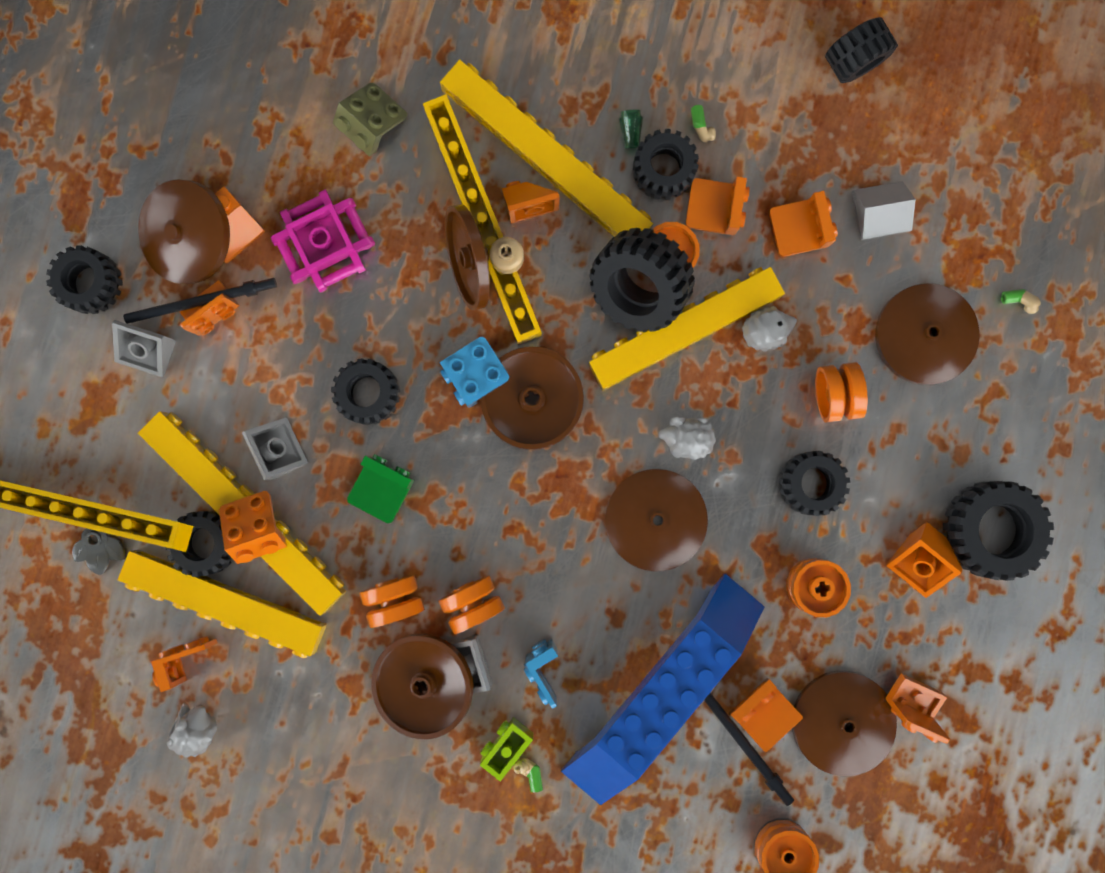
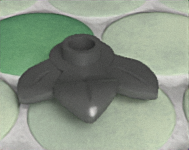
(97, 553)

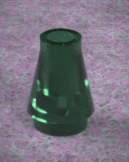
(631, 127)

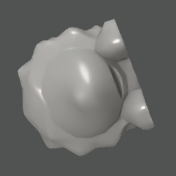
(768, 329)
(689, 437)
(192, 731)

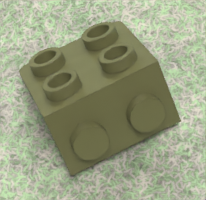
(368, 116)

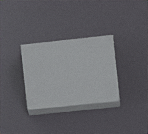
(884, 210)
(141, 348)
(275, 448)
(473, 653)

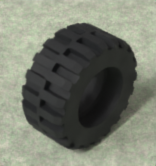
(655, 258)
(1030, 537)

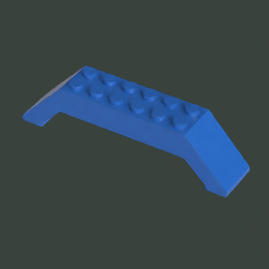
(667, 693)

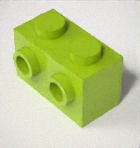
(506, 749)

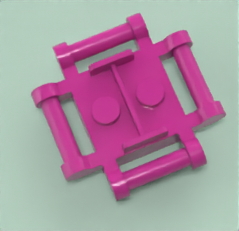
(322, 240)

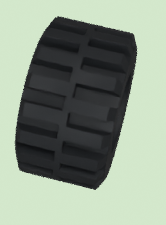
(861, 50)
(665, 144)
(65, 273)
(344, 391)
(835, 483)
(189, 560)

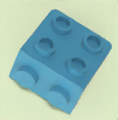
(474, 371)
(541, 654)

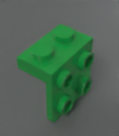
(380, 488)

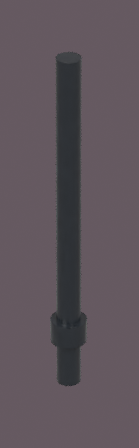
(248, 288)
(772, 780)

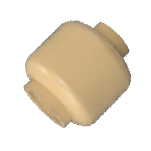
(500, 249)

